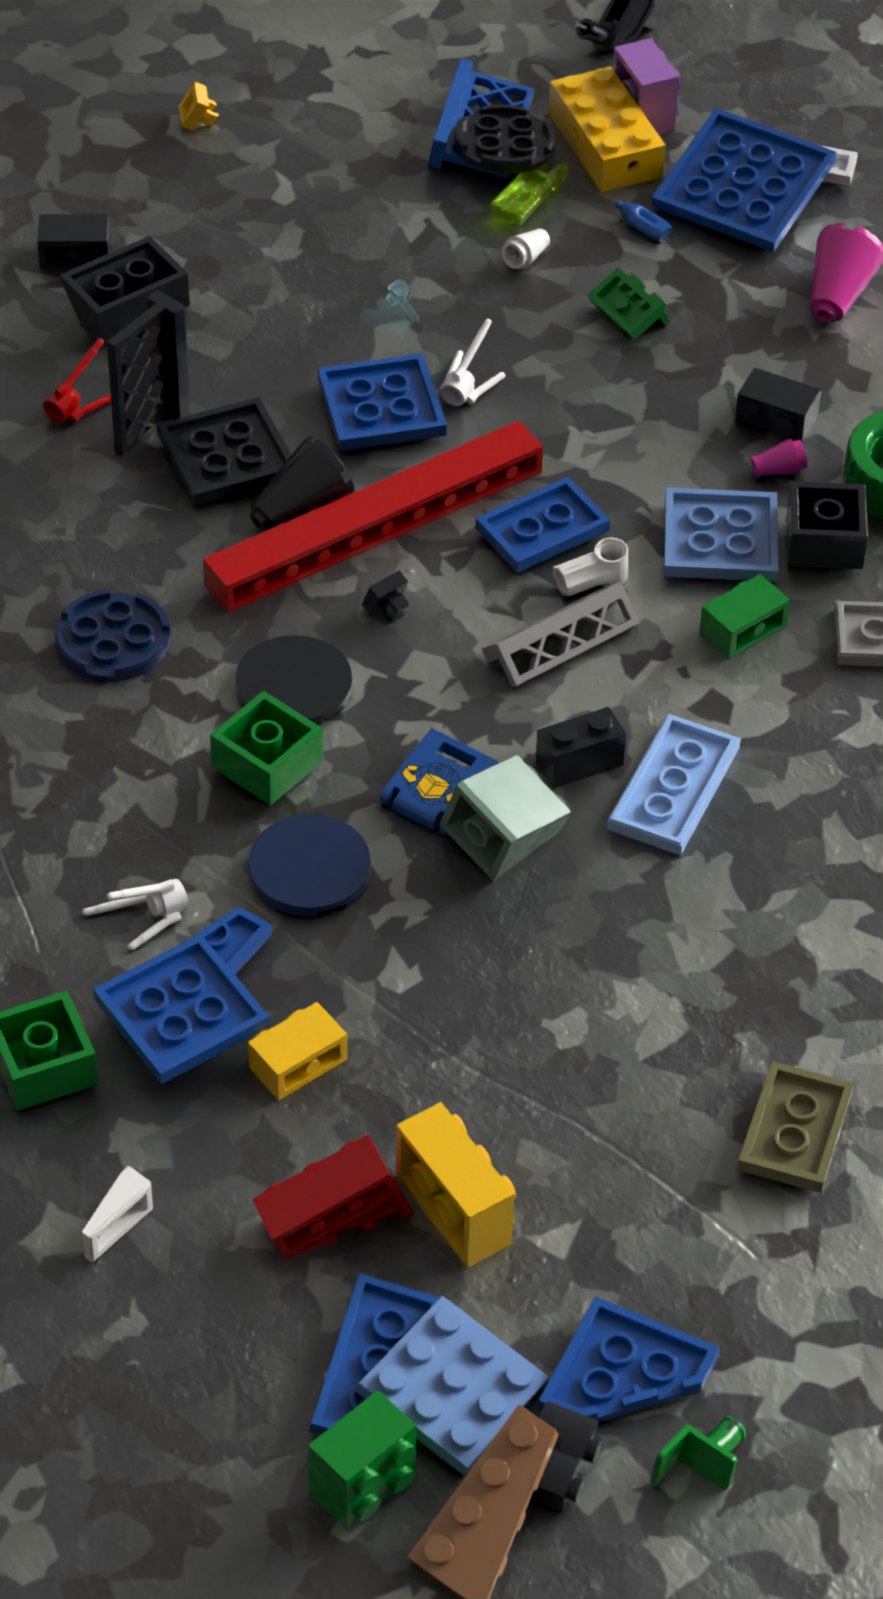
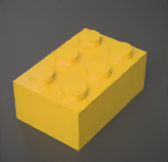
(455, 1184)

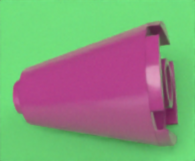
(842, 269)

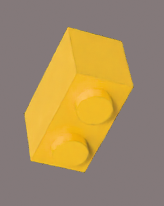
(297, 1050)

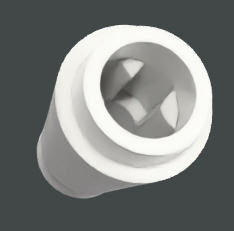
(525, 248)

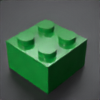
(266, 747)
(45, 1051)
(362, 1460)

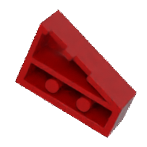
(330, 1198)

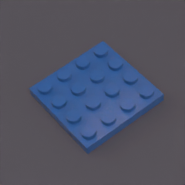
(744, 179)

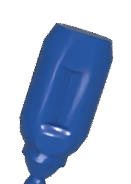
(644, 221)

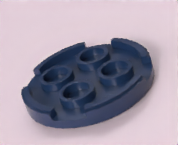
(112, 635)
(309, 864)

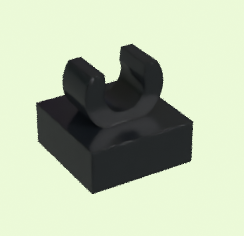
(387, 596)

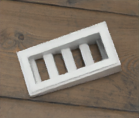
(118, 1212)

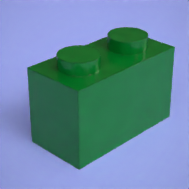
(744, 616)

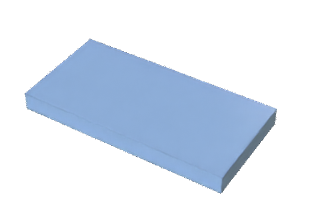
(673, 784)

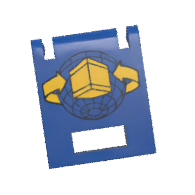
(429, 779)

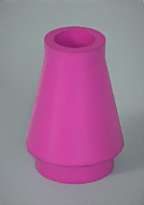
(782, 459)

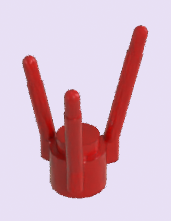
(66, 400)

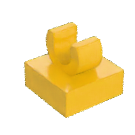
(197, 108)

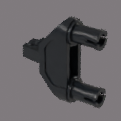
(619, 24)

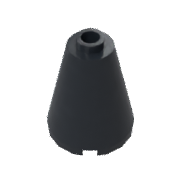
(301, 485)

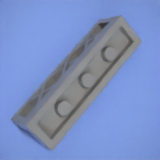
(553, 623)

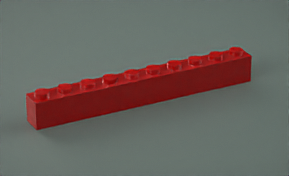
(372, 516)

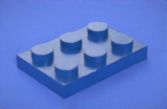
(542, 524)

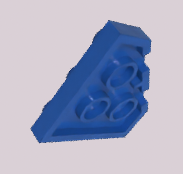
(626, 1364)

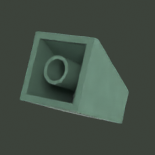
(503, 815)

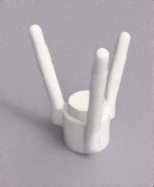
(459, 382)
(162, 899)

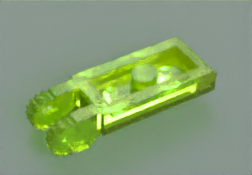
(528, 192)

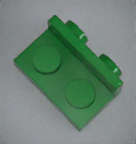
(627, 303)

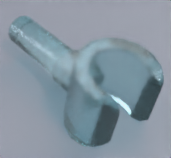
(398, 293)

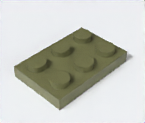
(796, 1127)

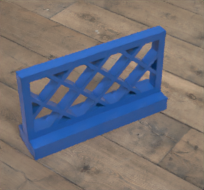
(458, 107)

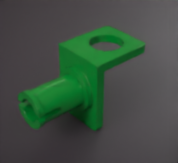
(705, 1454)

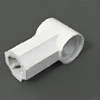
(602, 567)

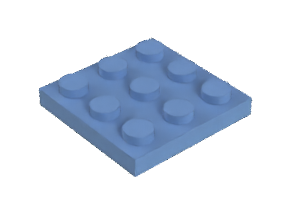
(720, 534)
(454, 1383)

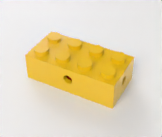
(606, 129)

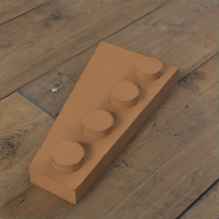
(477, 1525)

